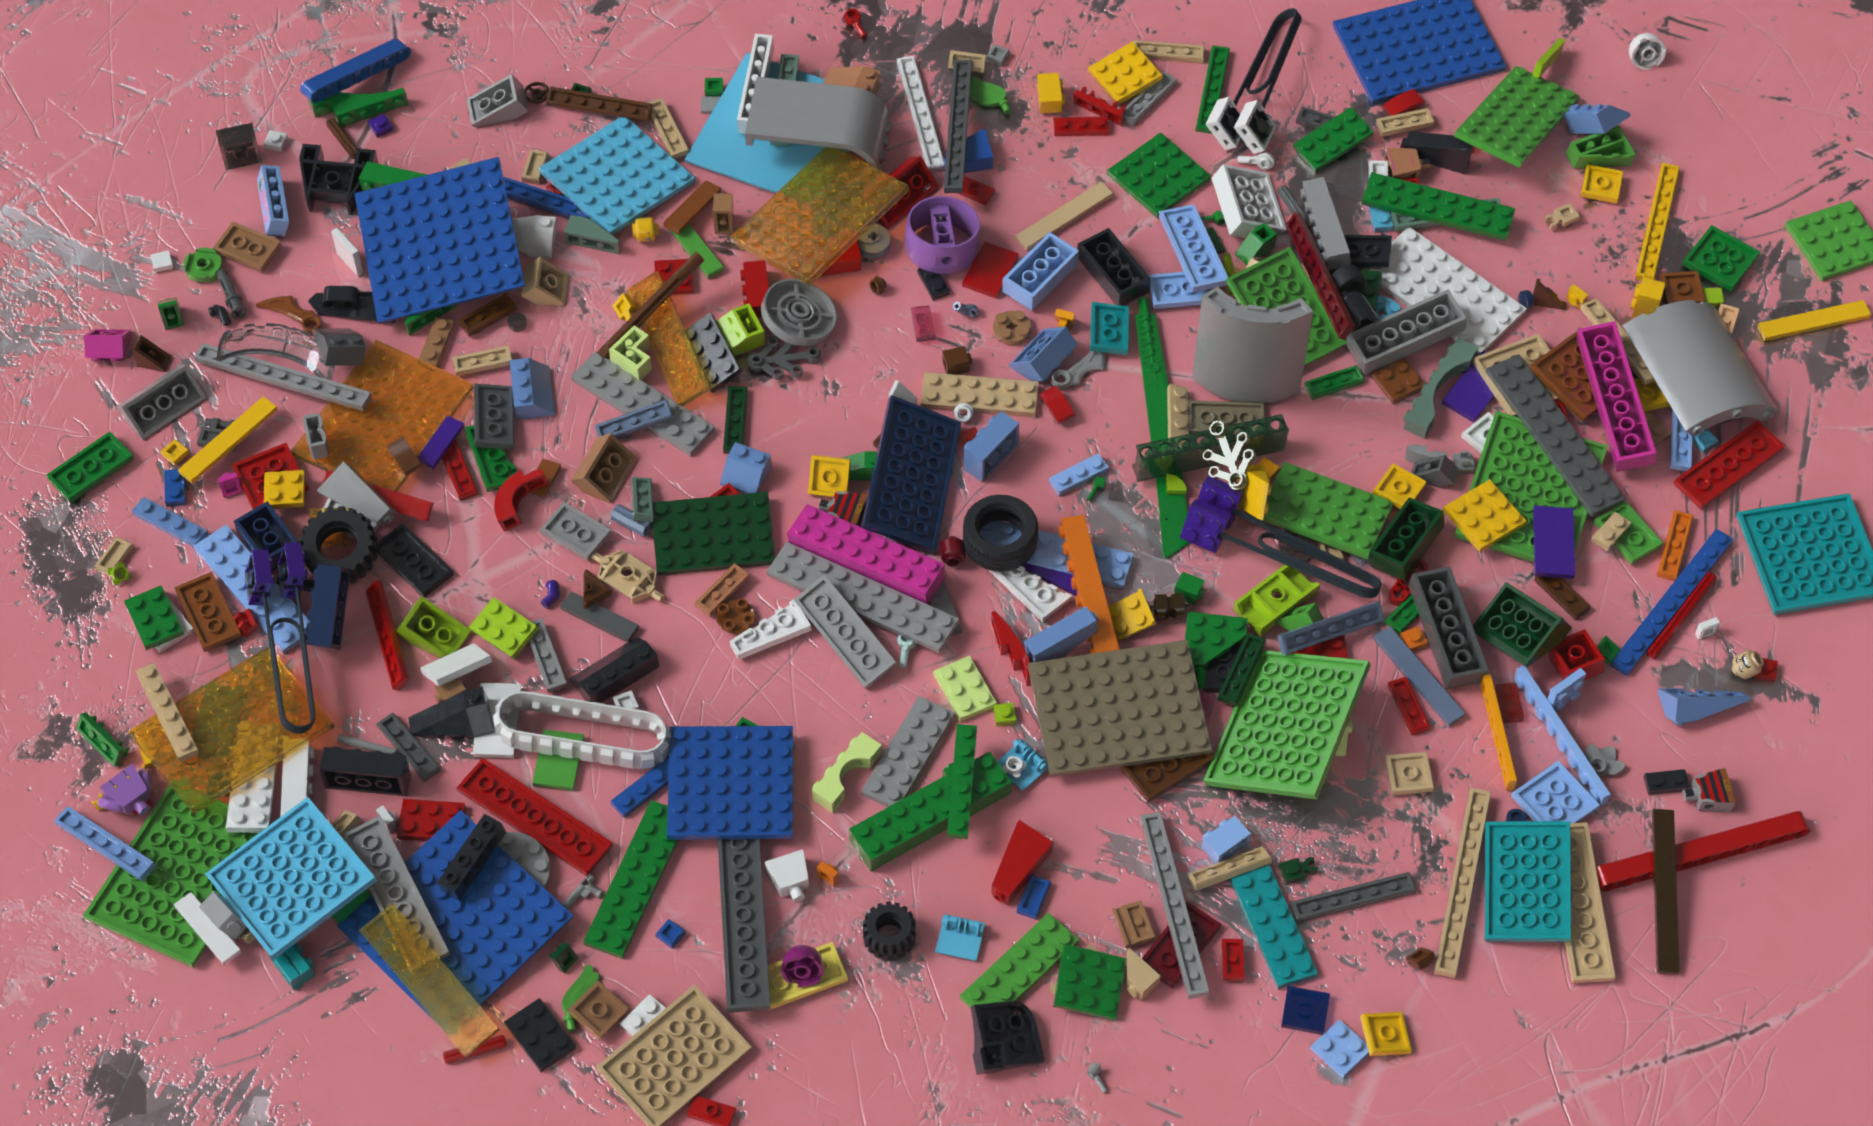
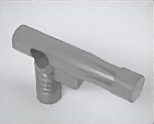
(583, 891)

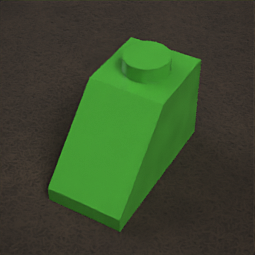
(1300, 617)

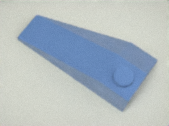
(1689, 707)

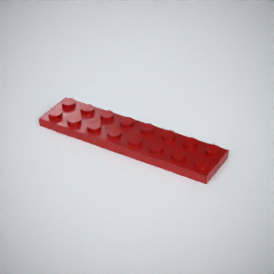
(535, 816)

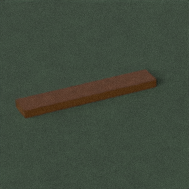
(599, 104)

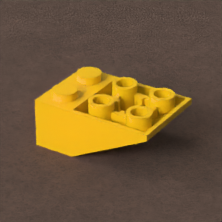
(1256, 491)

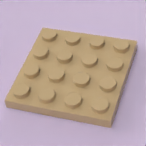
(1530, 351)

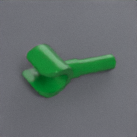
(1217, 217)
(1099, 482)

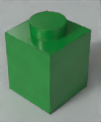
(1191, 587)

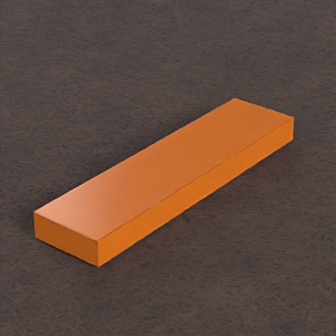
(1675, 545)

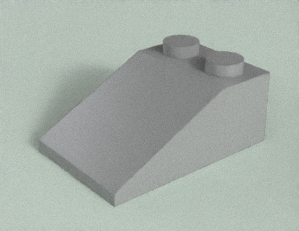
(498, 102)

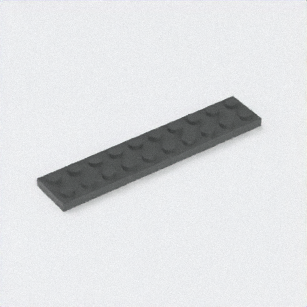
(1555, 435)
(743, 925)

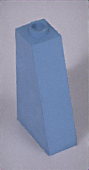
(1062, 636)

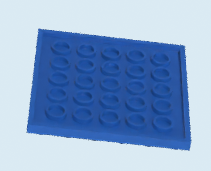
(730, 782)

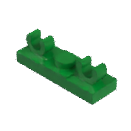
(101, 739)

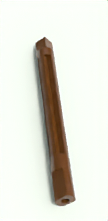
(654, 301)

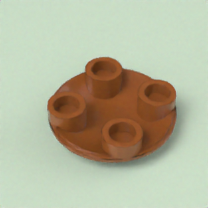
(735, 616)

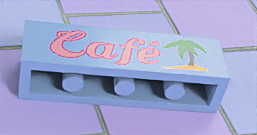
(272, 200)

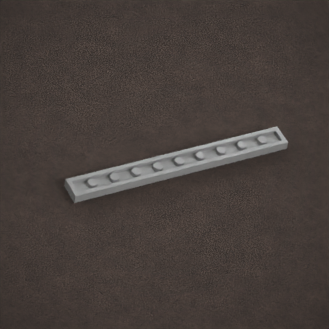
(286, 378)
(1174, 906)

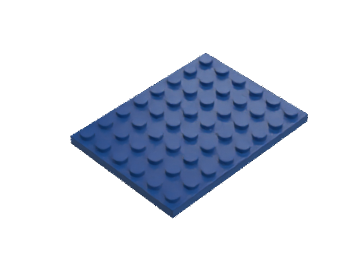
(1418, 47)

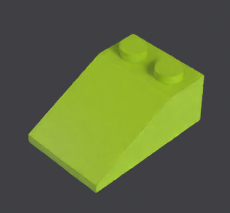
(432, 629)

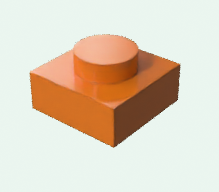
(1414, 638)
(828, 873)

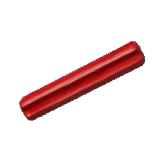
(490, 1045)

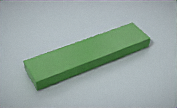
(693, 243)

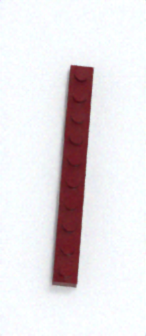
(1320, 276)

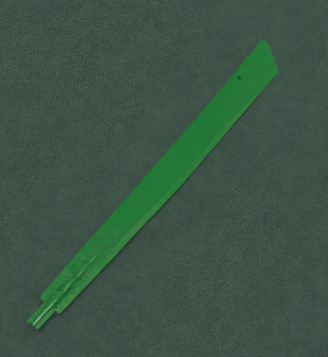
(1155, 382)

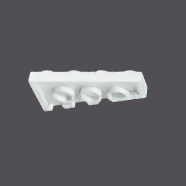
(1034, 593)
(778, 628)

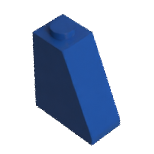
(978, 153)

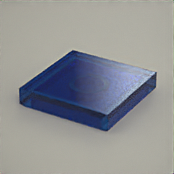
(1305, 1010)

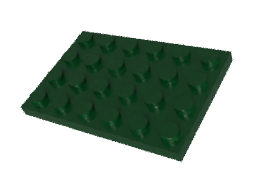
(712, 533)

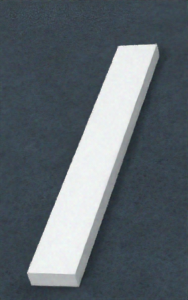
(920, 113)

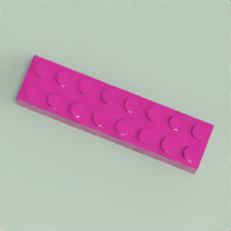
(1616, 396)
(867, 553)

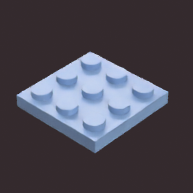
(1555, 797)

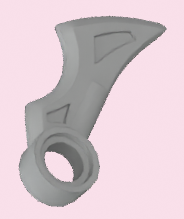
(1073, 376)

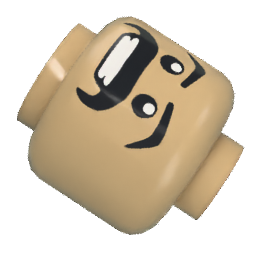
(1747, 664)

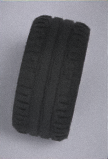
(1004, 509)

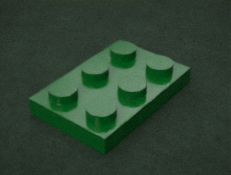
(153, 617)

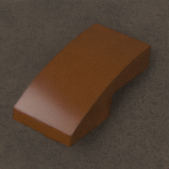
(404, 456)

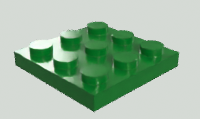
(1721, 258)
(1089, 982)

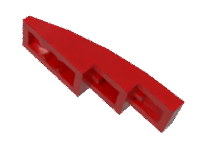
(1010, 644)

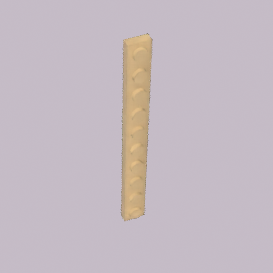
(1462, 883)

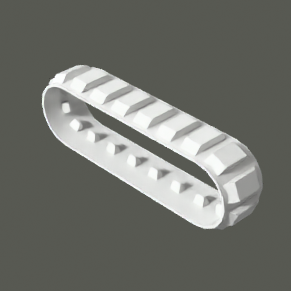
(587, 711)

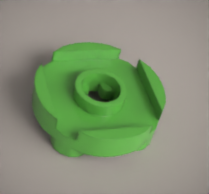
(203, 274)

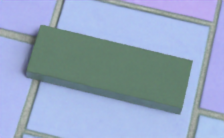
(642, 499)

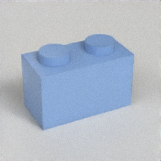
(1225, 840)

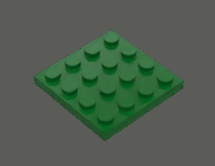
(1158, 174)

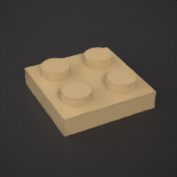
(1409, 773)

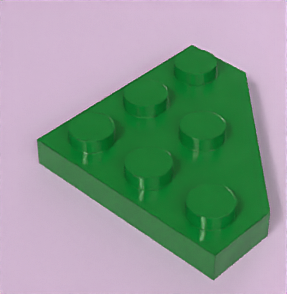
(1212, 635)

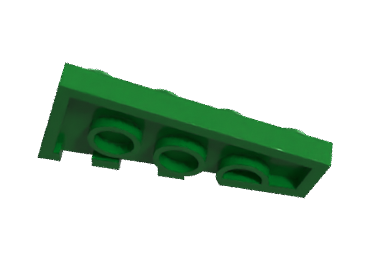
(491, 462)

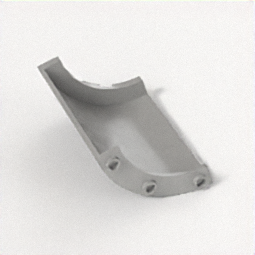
(1251, 349)
(1699, 365)

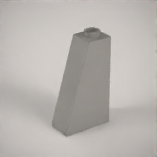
(354, 492)

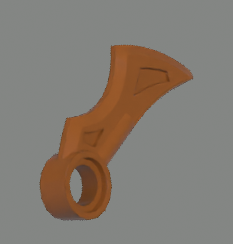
(286, 306)

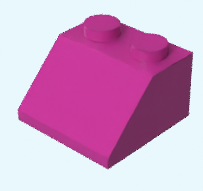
(107, 344)

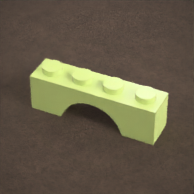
(862, 753)

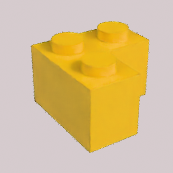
(1648, 296)

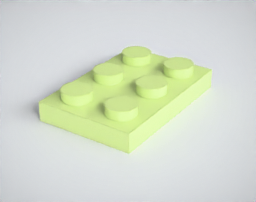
(964, 688)

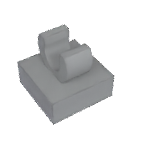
(1464, 462)

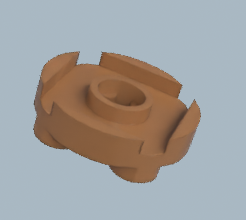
(1011, 318)

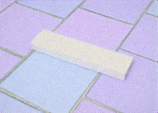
(215, 939)

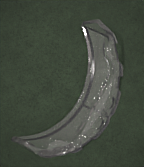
(276, 341)

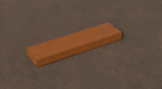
(691, 207)

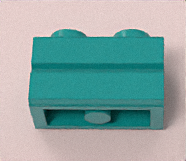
(294, 966)

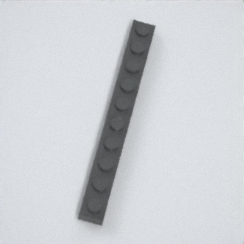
(958, 126)

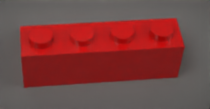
(920, 182)

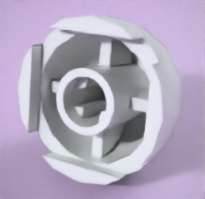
(1646, 51)

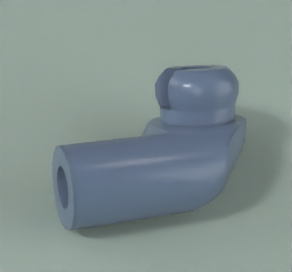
(966, 309)

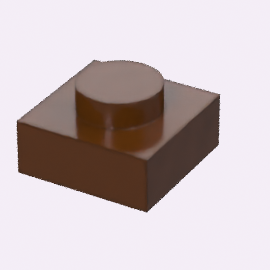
(1421, 958)

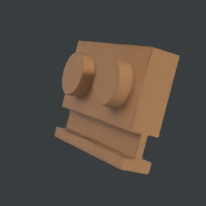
(1133, 924)

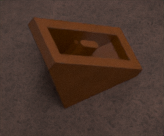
(150, 355)

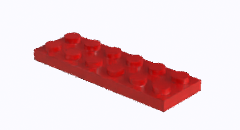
(1728, 464)

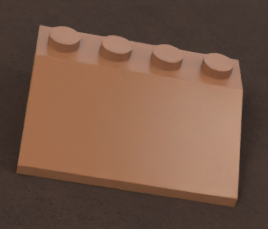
(855, 76)

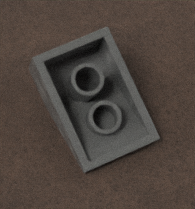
(340, 346)

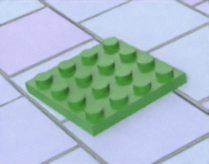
(1833, 240)

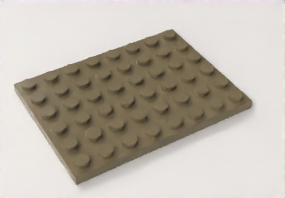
(1119, 708)

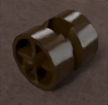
(1169, 606)

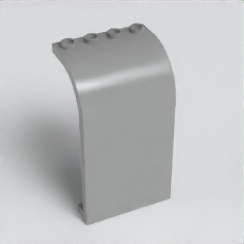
(819, 117)

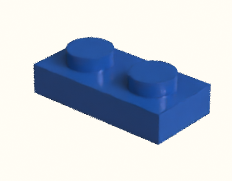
(174, 488)

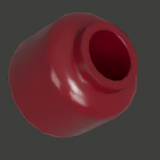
(952, 551)

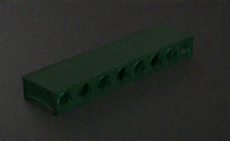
(1189, 457)

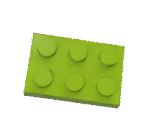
(503, 628)

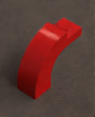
(512, 493)

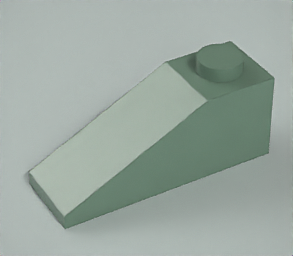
(586, 233)

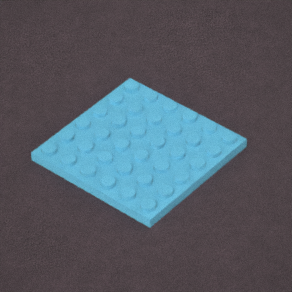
(617, 175)
(290, 877)

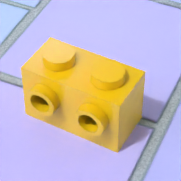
(1049, 93)

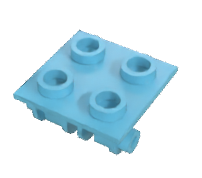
(1035, 763)
(960, 937)

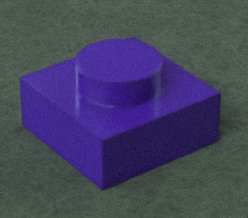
(380, 125)

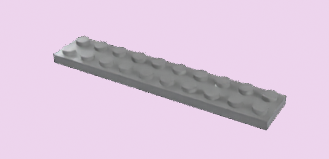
(867, 597)

